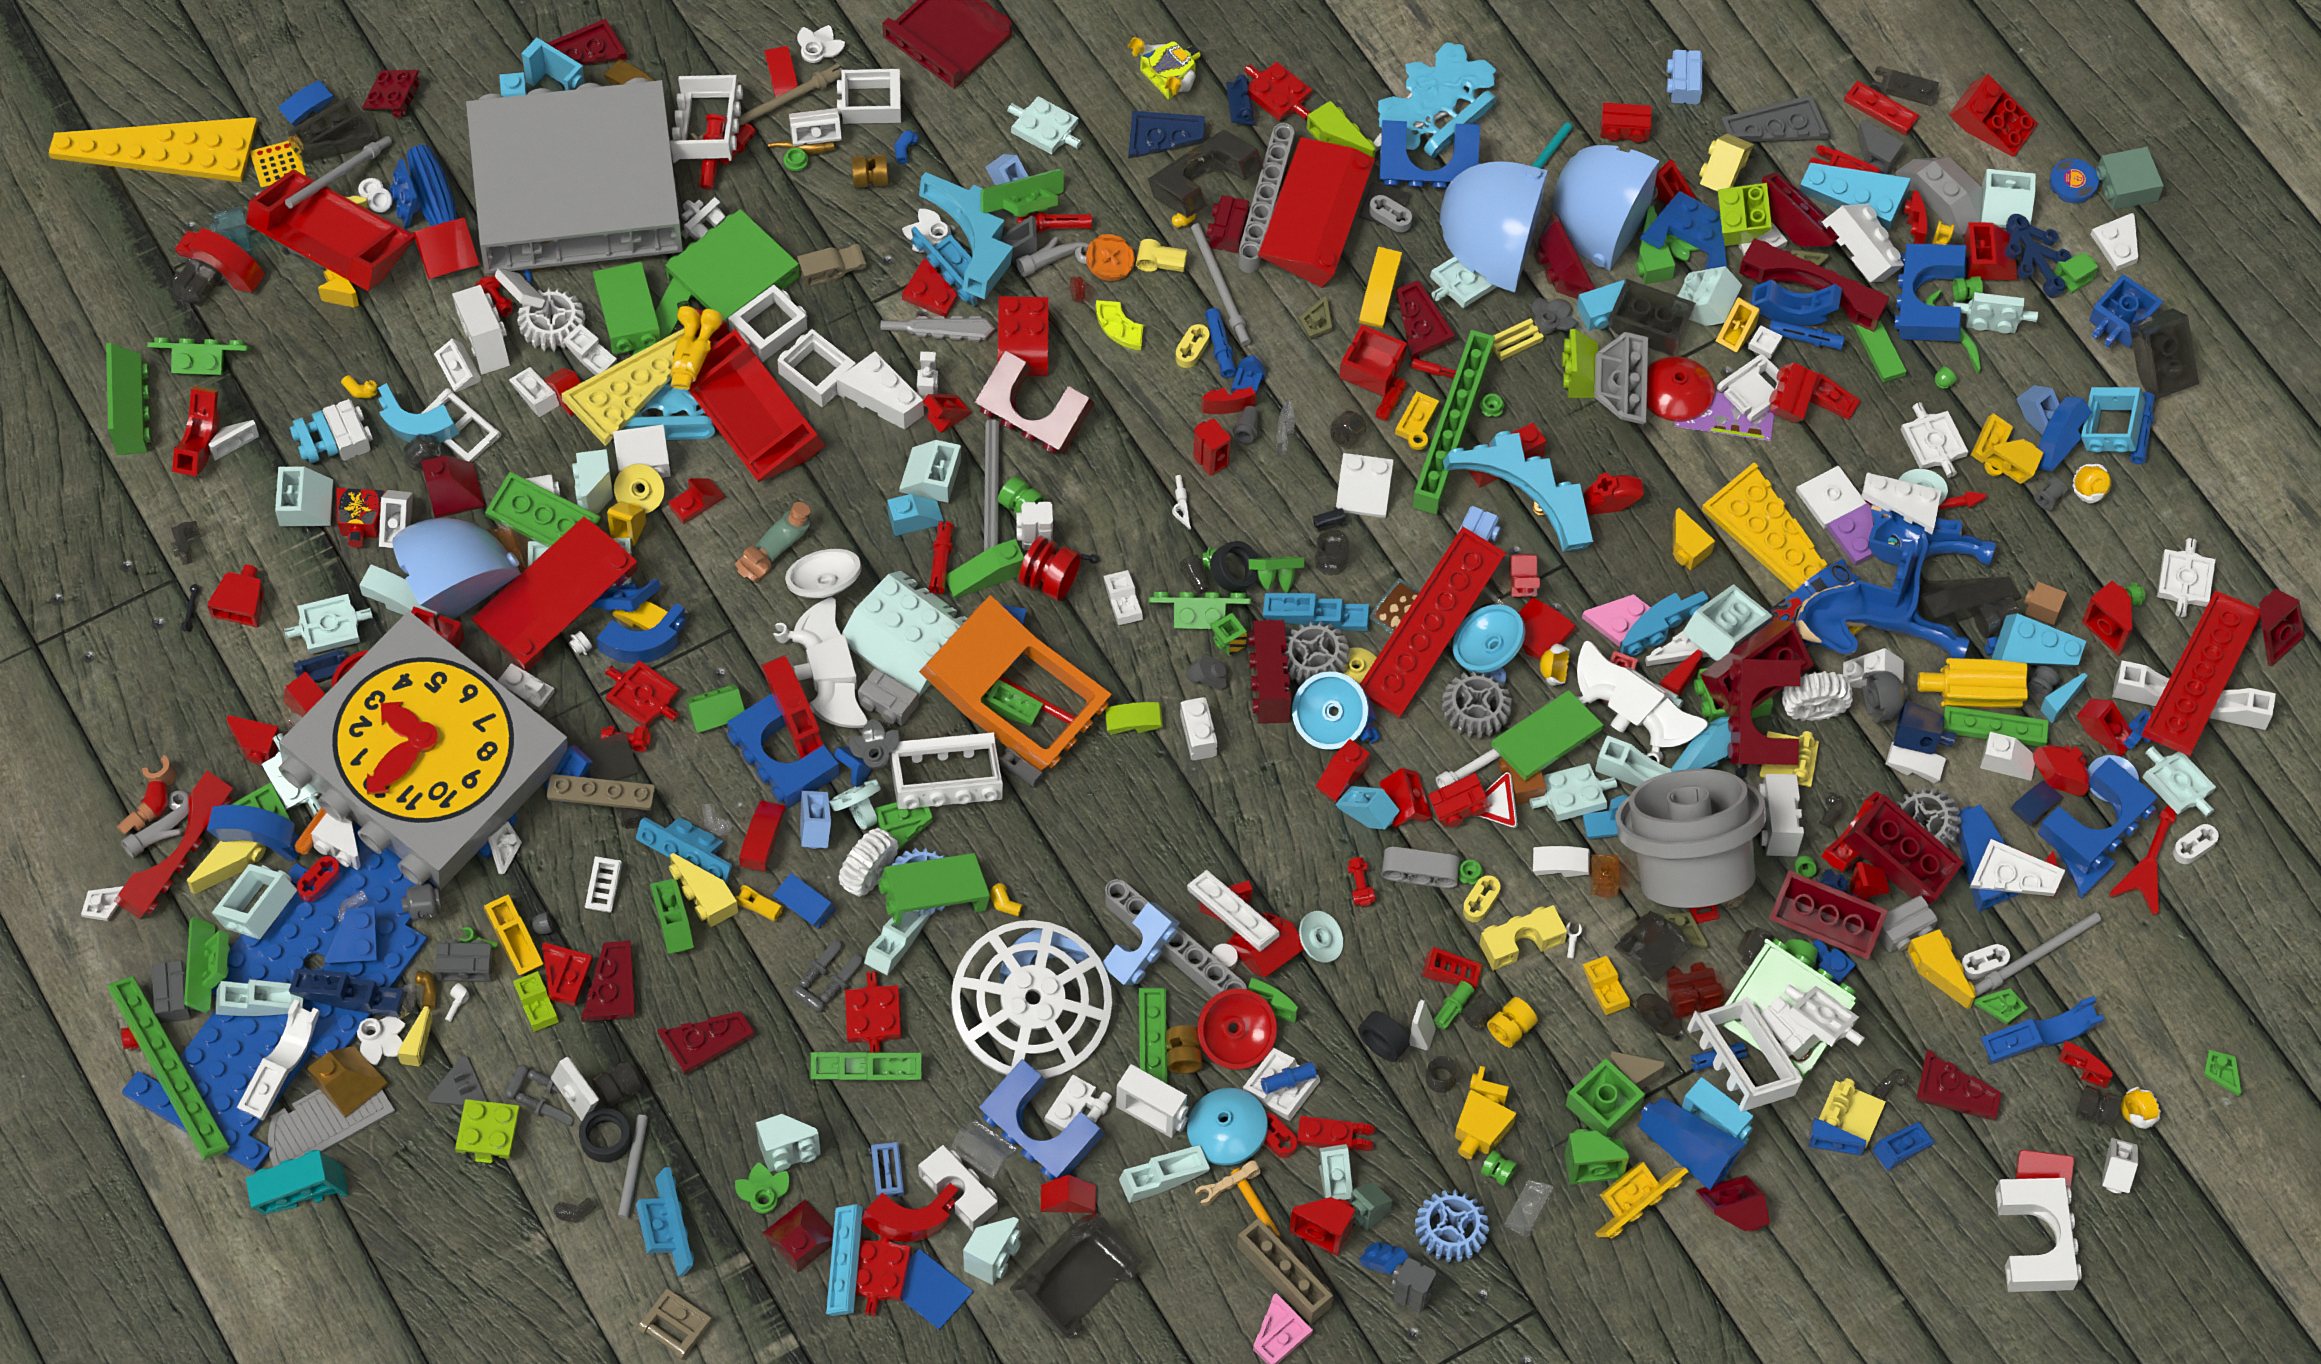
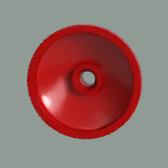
(1675, 398)
(1254, 1030)

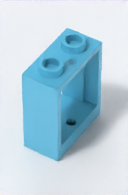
(2104, 399)
(1718, 1109)

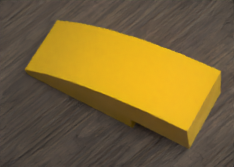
(1380, 287)
(513, 935)

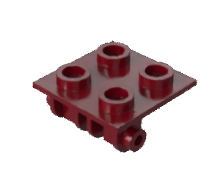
(393, 91)

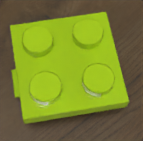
(487, 1129)

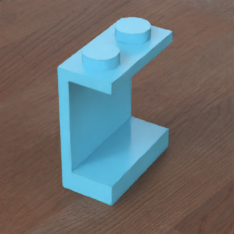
(544, 59)

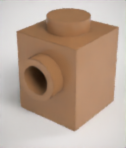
(2044, 602)

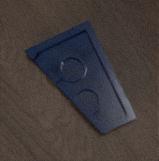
(1163, 131)

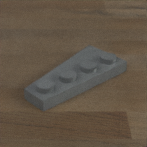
(1782, 121)

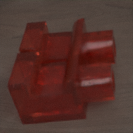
(1693, 990)

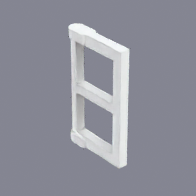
(490, 439)

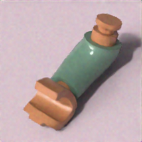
(777, 539)

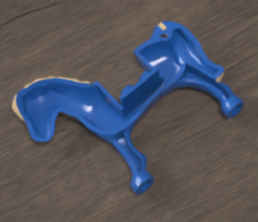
(1828, 613)

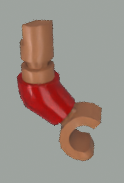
(155, 798)

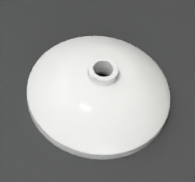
(823, 573)

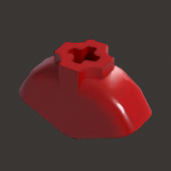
(1612, 493)
(2063, 768)

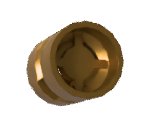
(869, 170)
(1184, 1050)

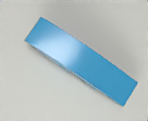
(1303, 607)

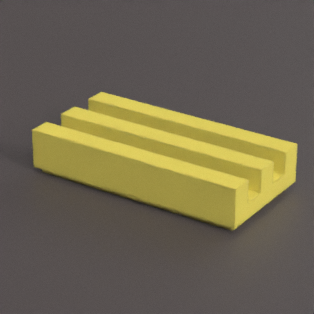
(1514, 335)

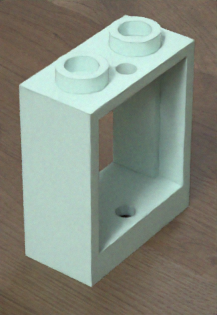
(264, 911)

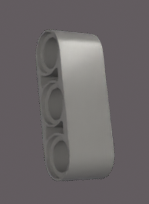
(1420, 867)

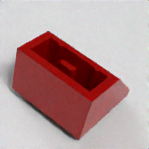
(1985, 252)
(1273, 955)

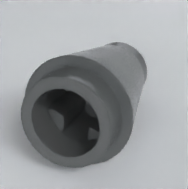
(1246, 427)

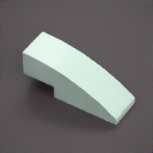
(389, 589)
(895, 941)
(254, 998)
(1163, 1173)

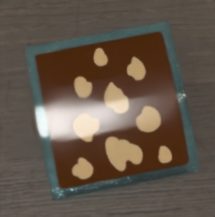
(1394, 605)

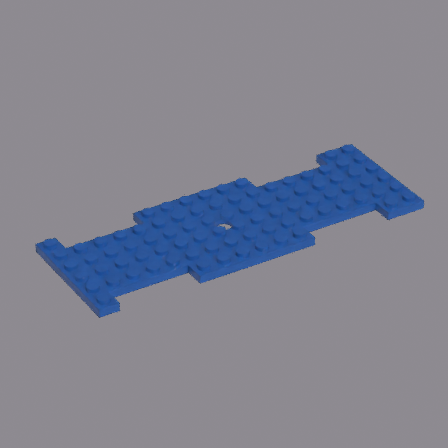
(232, 1047)

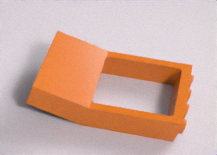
(982, 653)

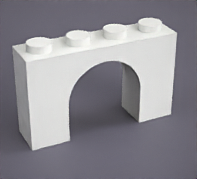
(2049, 1201)

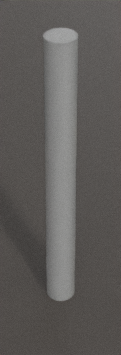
(632, 1168)

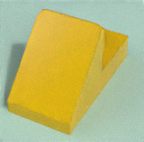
(338, 290)

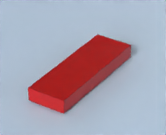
(1881, 108)

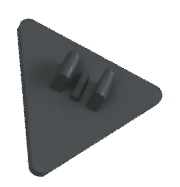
(458, 1086)

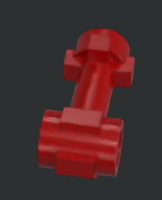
(491, 285)
(640, 738)
(1363, 895)

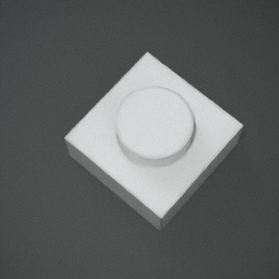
(1765, 342)

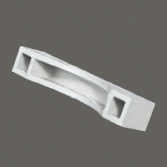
(2241, 706)

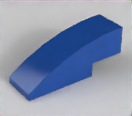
(2062, 432)

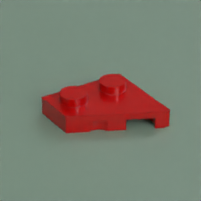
(930, 290)
(565, 972)

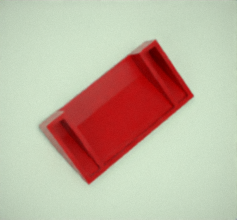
(1315, 209)
(329, 230)
(752, 410)
(554, 592)

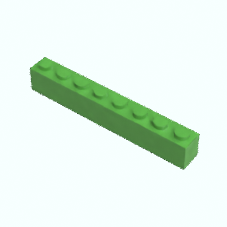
(1453, 420)

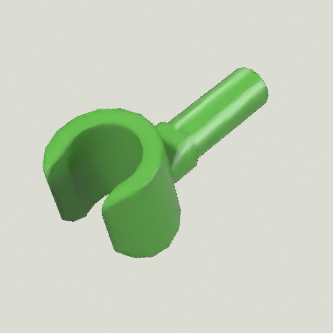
(469, 932)

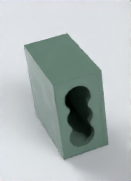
(2129, 178)

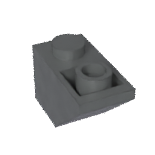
(1879, 147)

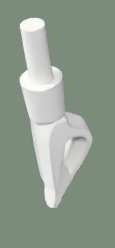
(1181, 496)

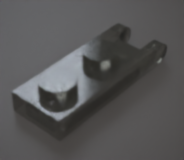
(1905, 86)

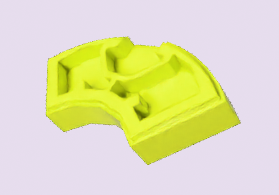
(1118, 326)

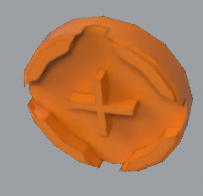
(1109, 257)

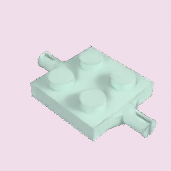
(1044, 125)
(1459, 283)
(1995, 312)
(328, 624)
(2179, 782)
(287, 792)
(1573, 792)

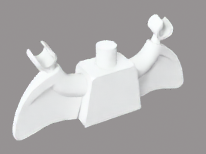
(827, 665)
(1635, 701)

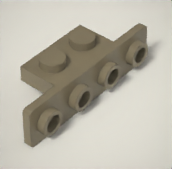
(600, 792)

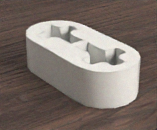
(2192, 839)
(1982, 956)

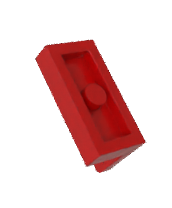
(1408, 795)

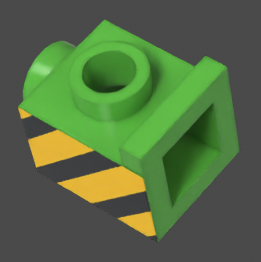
(1226, 637)

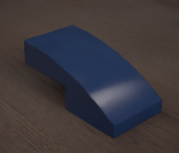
(2036, 802)

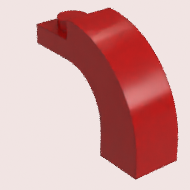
(224, 255)
(194, 450)
(1839, 853)
(906, 1224)

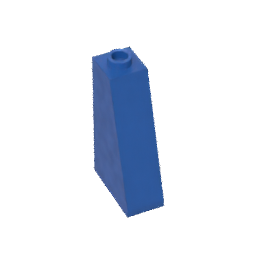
(1973, 841)
(1691, 1141)

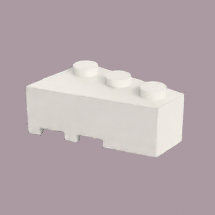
(1866, 240)
(482, 328)
(881, 389)
(1781, 830)

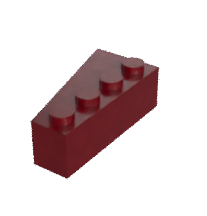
(1271, 672)

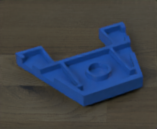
(1693, 224)

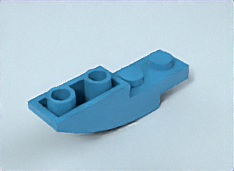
(1654, 624)

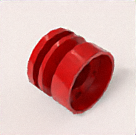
(1046, 567)

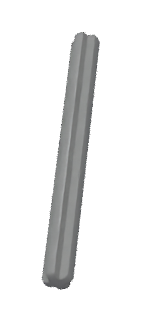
(991, 484)

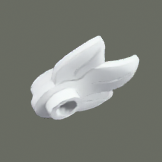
(819, 42)
(928, 225)
(383, 1042)

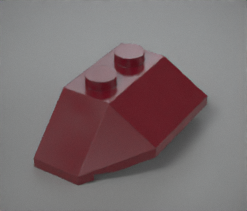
(1797, 214)
(1561, 261)

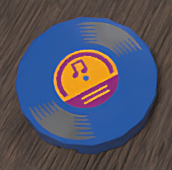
(2073, 180)

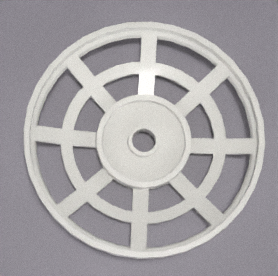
(1018, 1010)

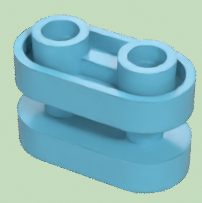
(308, 449)

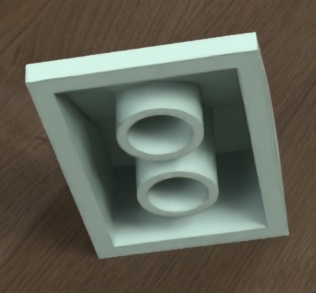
(1726, 622)

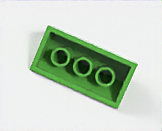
(127, 400)

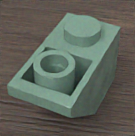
(1370, 1205)

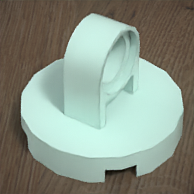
(858, 803)

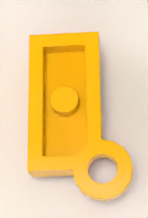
(1417, 419)
(1994, 432)

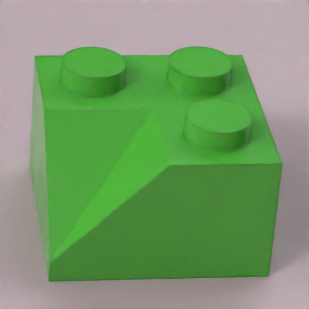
(1605, 1099)
(1594, 1157)

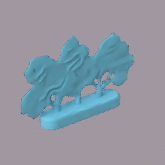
(1438, 90)
(675, 427)

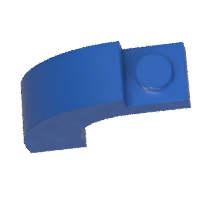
(1794, 307)
(645, 645)
(254, 825)

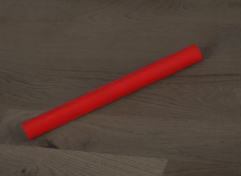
(1047, 706)

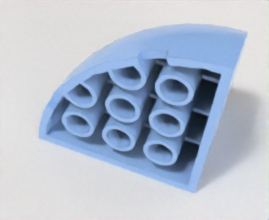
(1604, 200)
(1492, 218)
(452, 564)

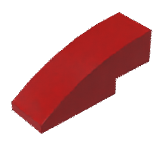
(761, 836)

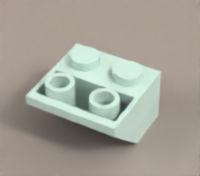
(2006, 195)
(1713, 293)
(932, 470)
(592, 480)
(303, 497)
(786, 1142)
(990, 1249)

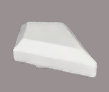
(504, 846)
(100, 903)

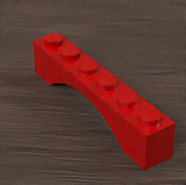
(142, 887)

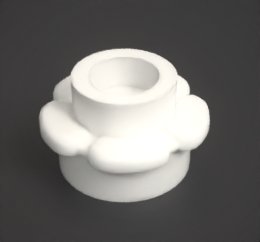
(580, 643)

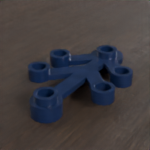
(2018, 228)

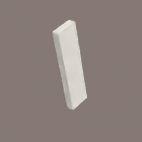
(1233, 910)

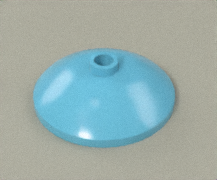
(1489, 638)
(1313, 710)
(1230, 1140)

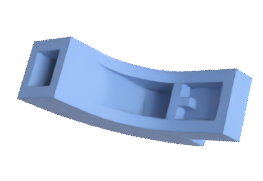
(1029, 957)

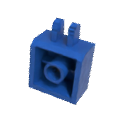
(2119, 307)

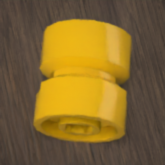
(1510, 1023)

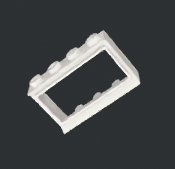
(706, 87)
(946, 792)
(1766, 1041)

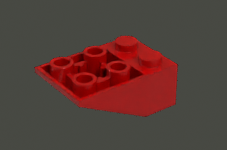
(1993, 116)

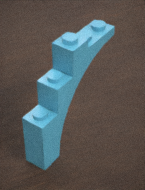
(982, 229)
(1506, 460)

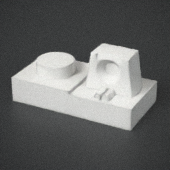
(526, 687)

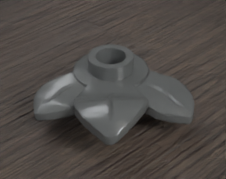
(1552, 315)
(874, 740)

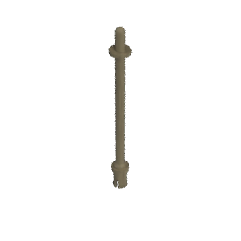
(819, 80)

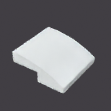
(1283, 1101)

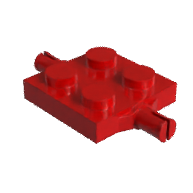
(1278, 91)
(642, 694)
(873, 1013)
(881, 1271)

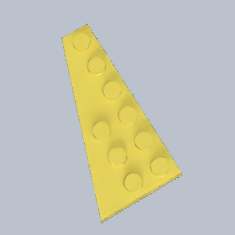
(621, 391)

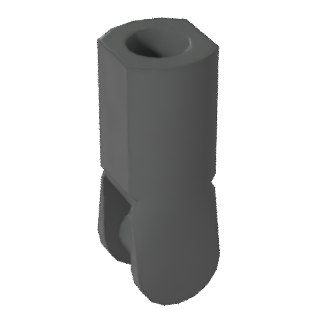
(1022, 769)

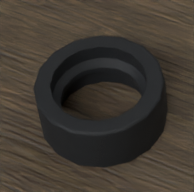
(1220, 572)
(1383, 1036)
(605, 1154)

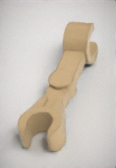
(1248, 1171)

